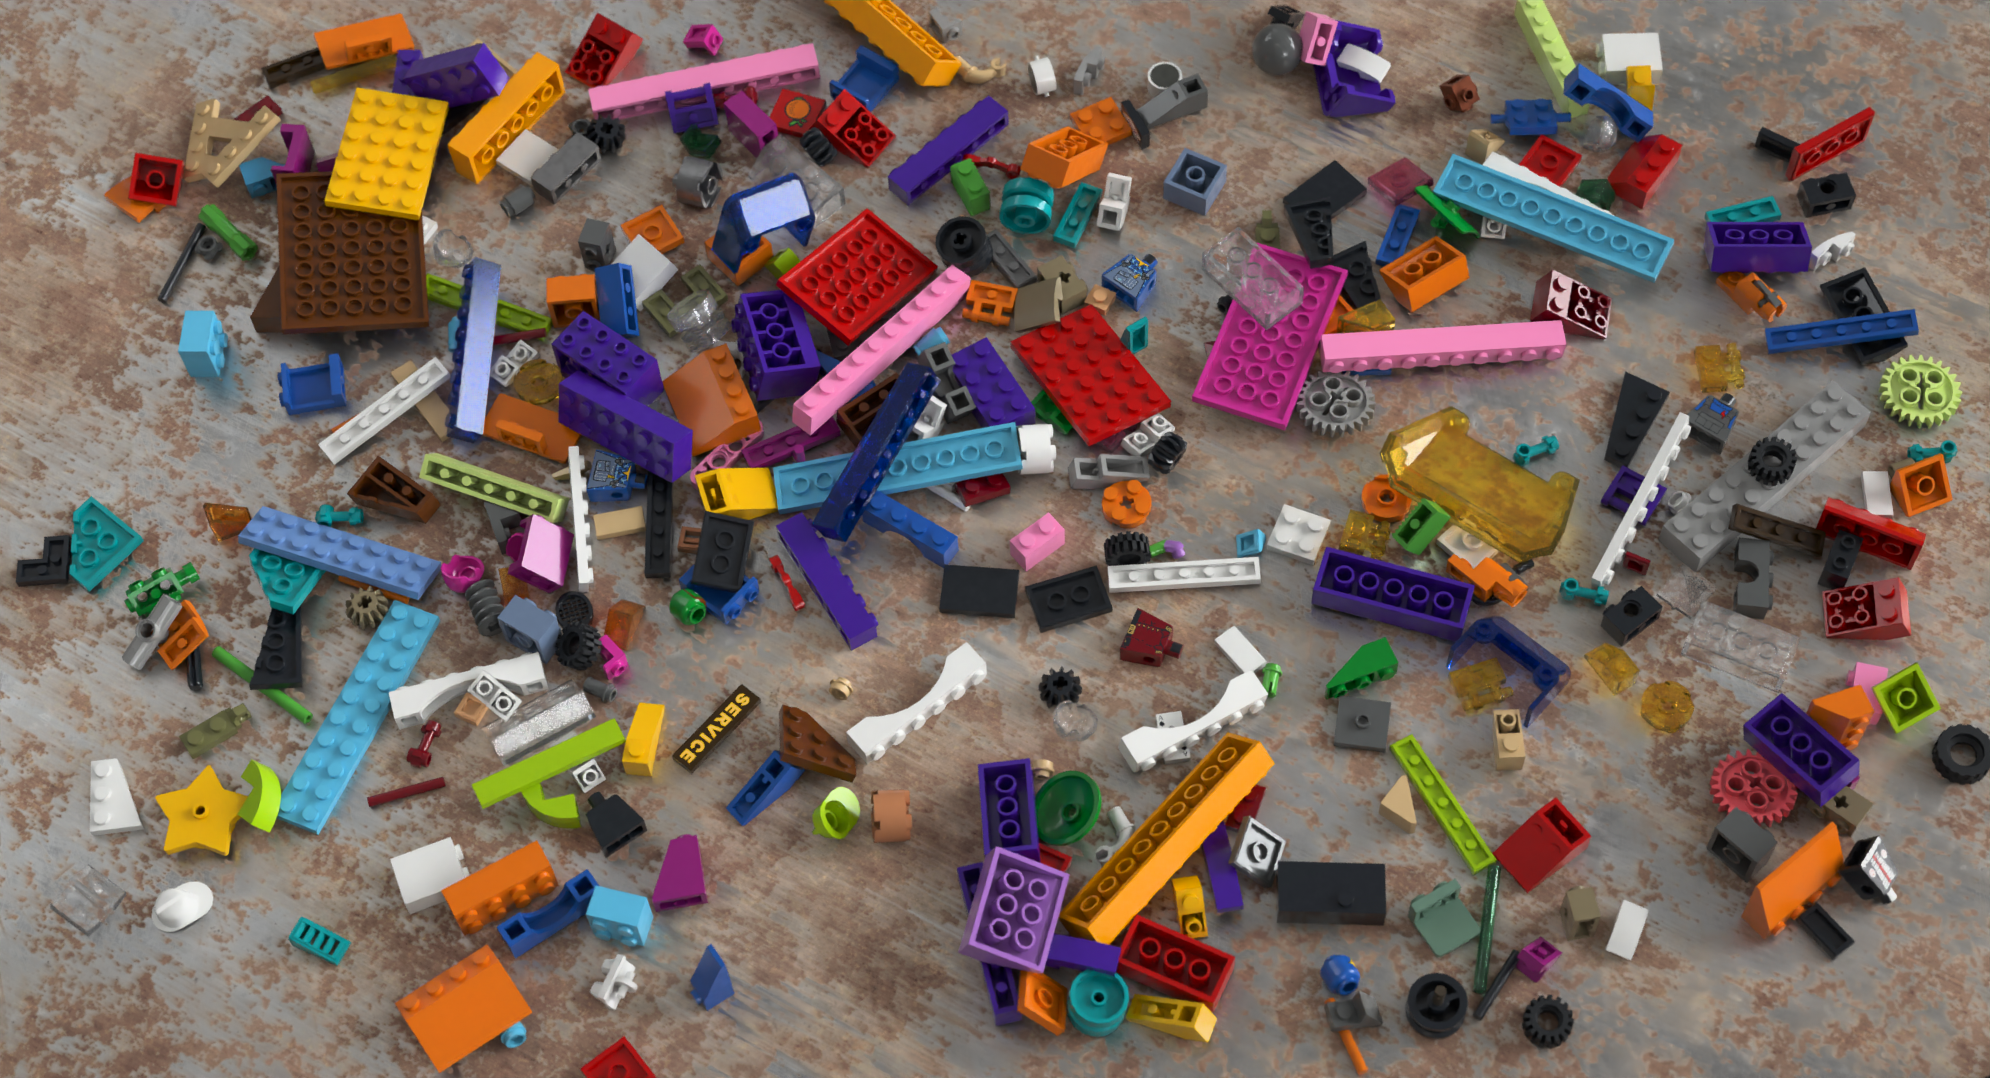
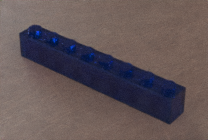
(473, 350)
(876, 452)

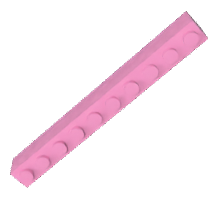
(731, 76)
(1442, 346)
(880, 350)

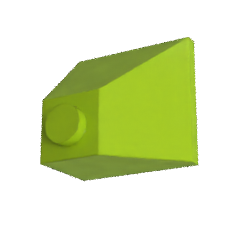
(1906, 698)

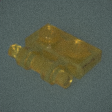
(1711, 367)
(1356, 534)
(1477, 678)

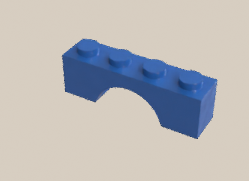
(1629, 115)
(931, 539)
(529, 929)

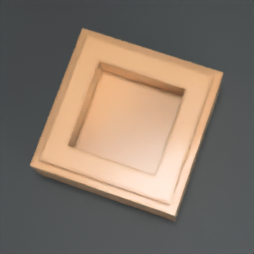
(471, 709)

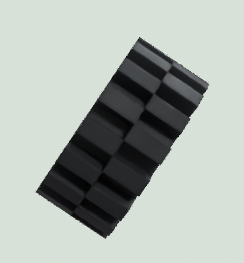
(1775, 449)
(1127, 549)
(569, 652)
(1552, 1006)

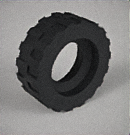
(1948, 767)

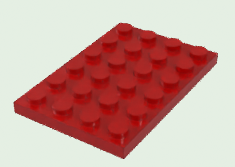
(857, 276)
(1090, 375)

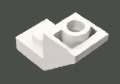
(586, 774)

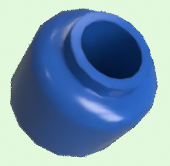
(1340, 974)

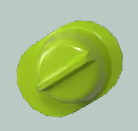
(836, 814)

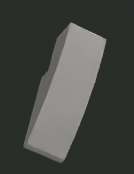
(1107, 470)

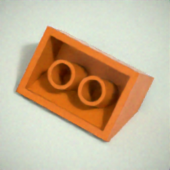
(1425, 273)
(1843, 715)

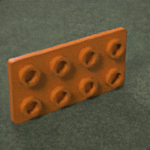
(363, 41)
(529, 428)

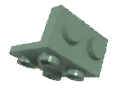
(1443, 918)

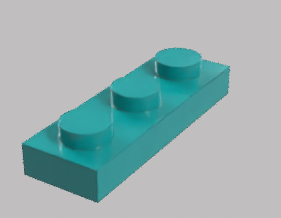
(1753, 211)
(1077, 215)

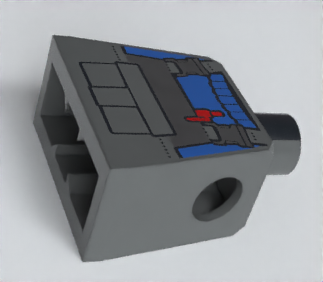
(1713, 421)

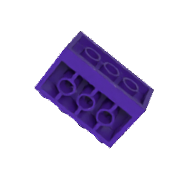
(775, 345)
(608, 358)

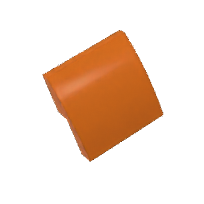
(135, 209)
(184, 636)

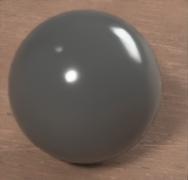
(1277, 49)

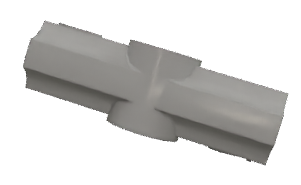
(158, 620)

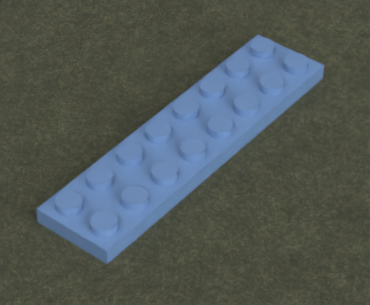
(340, 552)

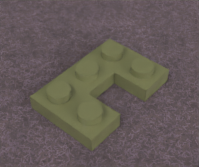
(697, 279)

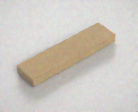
(430, 407)

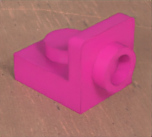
(703, 36)
(614, 657)

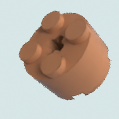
(890, 815)

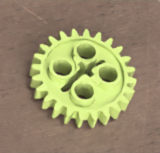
(1942, 392)

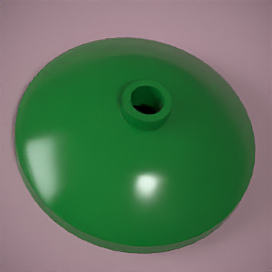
(1059, 801)

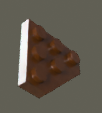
(811, 746)

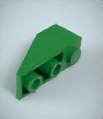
(1369, 664)

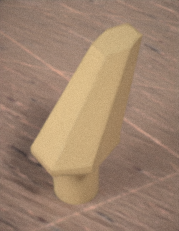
(564, 473)

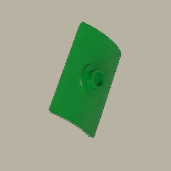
(1447, 211)

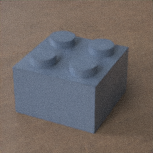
(1194, 181)
(530, 627)

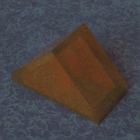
(226, 520)
(623, 621)

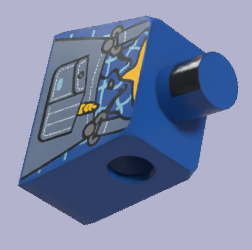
(1131, 279)
(613, 478)

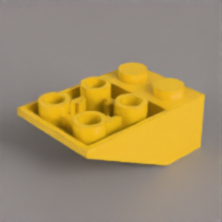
(738, 492)

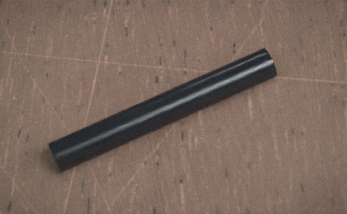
(1496, 985)

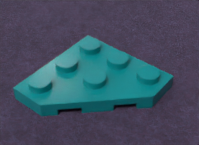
(98, 543)
(283, 580)

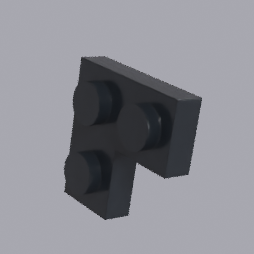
(51, 568)

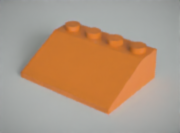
(712, 400)
(1795, 883)
(463, 1008)

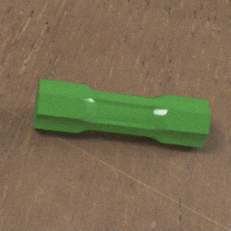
(217, 222)

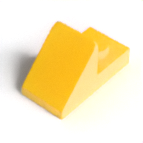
(1640, 85)

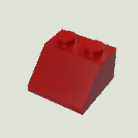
(156, 179)

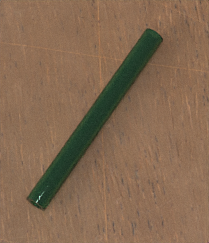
(1487, 929)

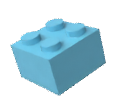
(202, 344)
(619, 916)

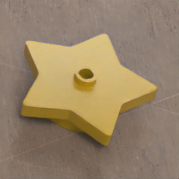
(201, 815)

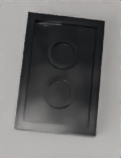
(1330, 182)
(722, 552)
(979, 591)
(1068, 599)

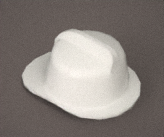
(181, 906)

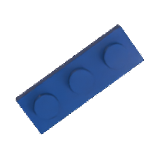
(1397, 234)

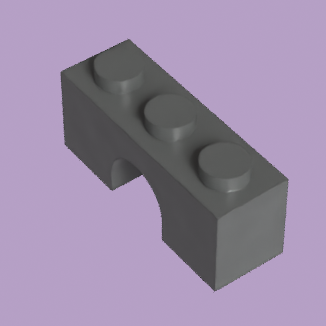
(948, 391)
(1753, 558)

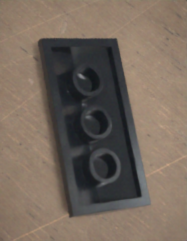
(1858, 296)

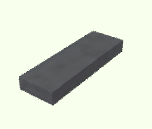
(1009, 262)

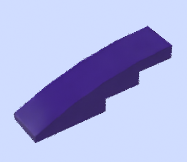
(1221, 875)
(1082, 955)

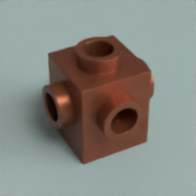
(1459, 93)

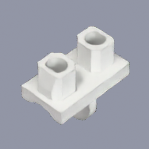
(617, 982)

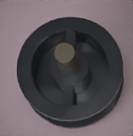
(1436, 1005)

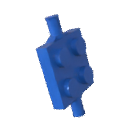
(1530, 117)

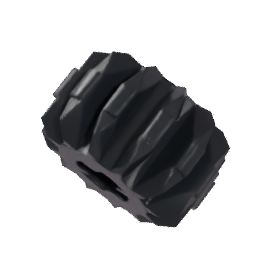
(606, 133)
(818, 146)
(1167, 452)
(1067, 681)

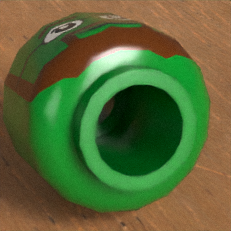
(688, 607)

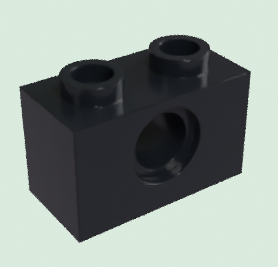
(1826, 195)
(1840, 560)
(1625, 628)

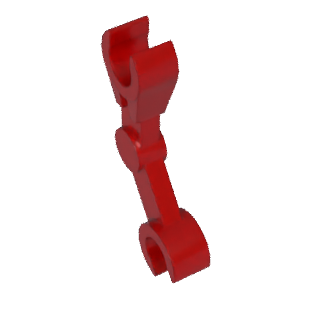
(1011, 171)
(795, 598)

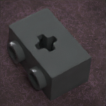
(596, 244)

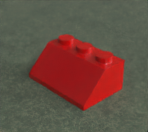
(1644, 168)

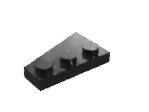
(1360, 283)

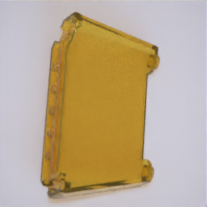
(1479, 486)

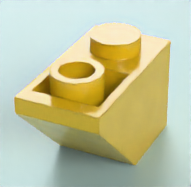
(1189, 906)

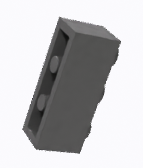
(565, 168)

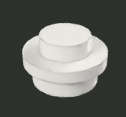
(1678, 501)

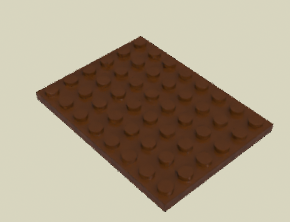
(346, 264)

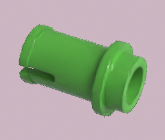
(1271, 676)

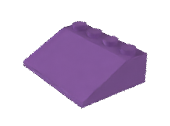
(1014, 912)

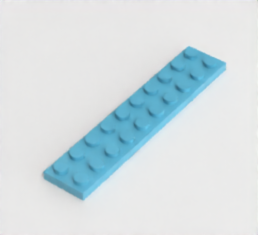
(1554, 218)
(916, 466)
(356, 717)

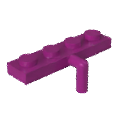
(788, 444)

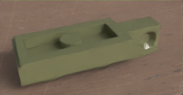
(1267, 232)
(214, 730)

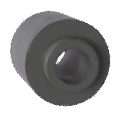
(517, 200)

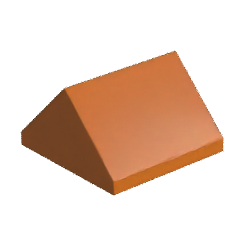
(1921, 485)

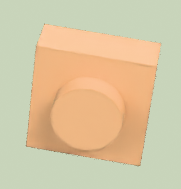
(1100, 298)

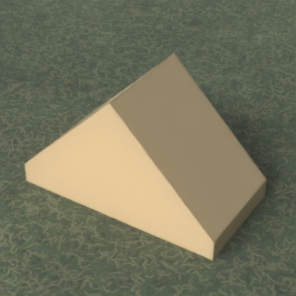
(1482, 144)
(1398, 806)

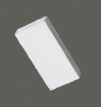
(1877, 493)
(1240, 651)

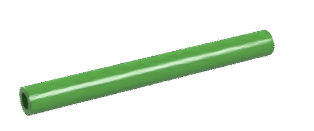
(274, 694)

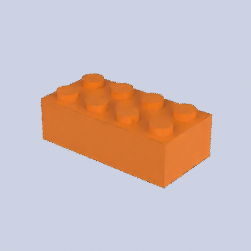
(1063, 157)
(500, 888)

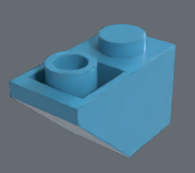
(258, 176)

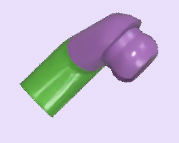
(1163, 546)

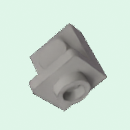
(945, 30)

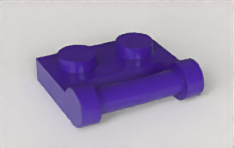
(701, 114)
(1627, 484)

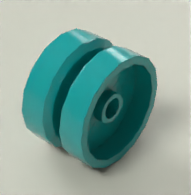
(1026, 205)
(1097, 1003)

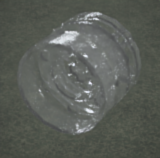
(699, 320)

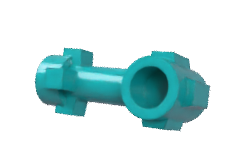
(1948, 449)
(1524, 452)
(327, 515)
(1571, 588)

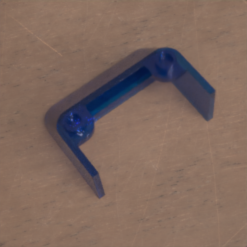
(759, 212)
(1548, 671)

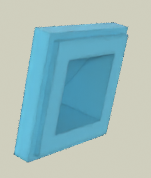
(1250, 543)

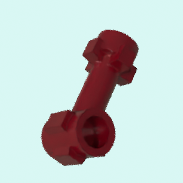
(721, 98)
(421, 757)

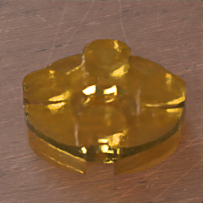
(534, 370)
(1666, 719)

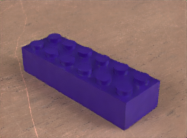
(625, 426)
(1392, 594)

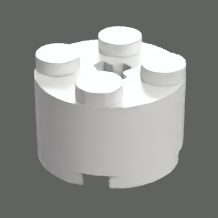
(1036, 448)

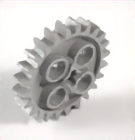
(1339, 395)

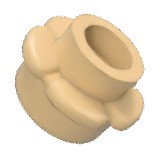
(840, 688)
(1042, 769)

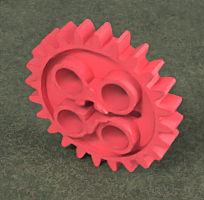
(1752, 788)

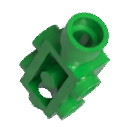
(155, 591)

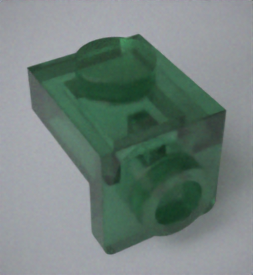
(699, 143)
(1597, 192)

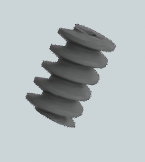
(485, 606)

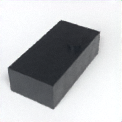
(1331, 893)

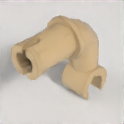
(973, 75)

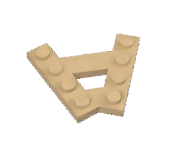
(241, 136)

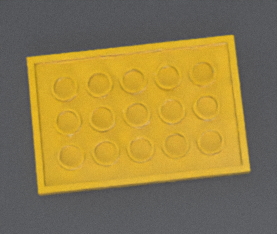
(387, 154)

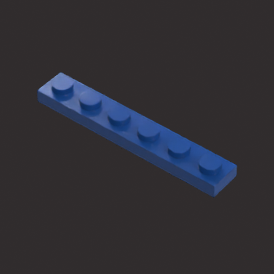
(1841, 331)

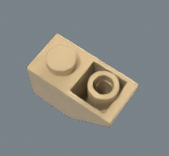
(1508, 740)

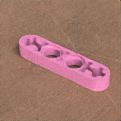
(723, 451)

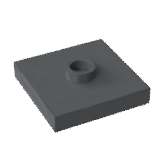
(1362, 724)
(1257, 852)

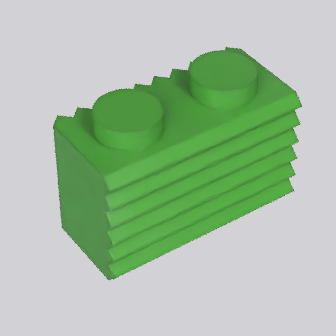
(970, 187)
(1421, 526)

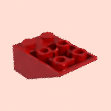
(603, 52)
(854, 129)
(1867, 611)
(1542, 845)

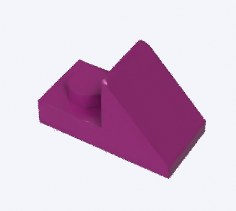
(1537, 959)

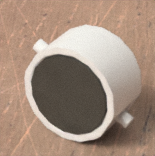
(1041, 76)
(1162, 76)

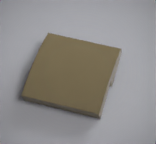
(1038, 305)

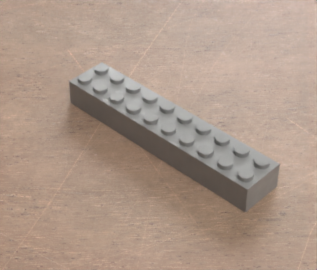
(1815, 434)

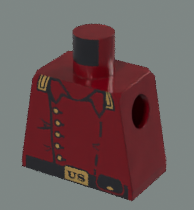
(1149, 641)

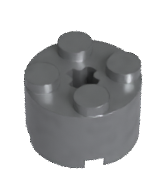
(698, 182)

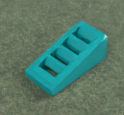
(1136, 335)
(304, 925)

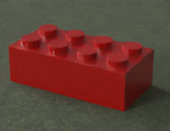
(1174, 963)

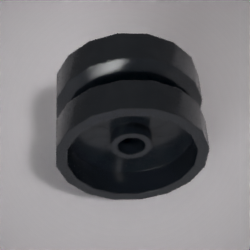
(964, 245)

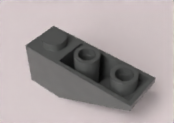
(1175, 101)

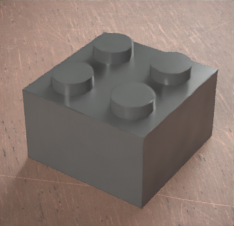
(1742, 844)

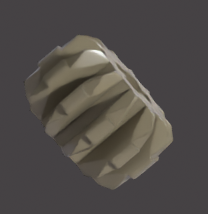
(366, 607)

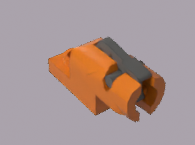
(1752, 294)
(1489, 579)

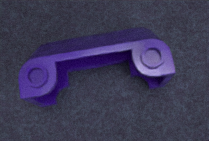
(1342, 89)

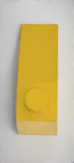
(643, 739)
(1173, 1016)

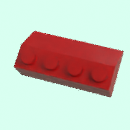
(1881, 535)

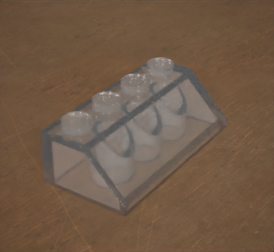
(783, 158)
(539, 723)

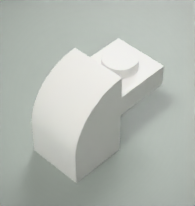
(1115, 202)
(930, 421)

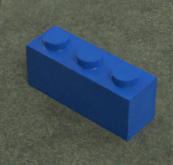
(617, 299)

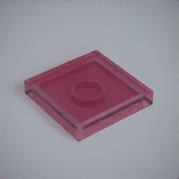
(1399, 180)

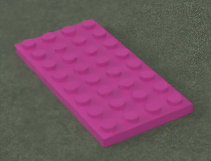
(1264, 370)

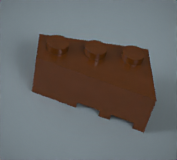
(267, 313)
(858, 414)
(393, 492)

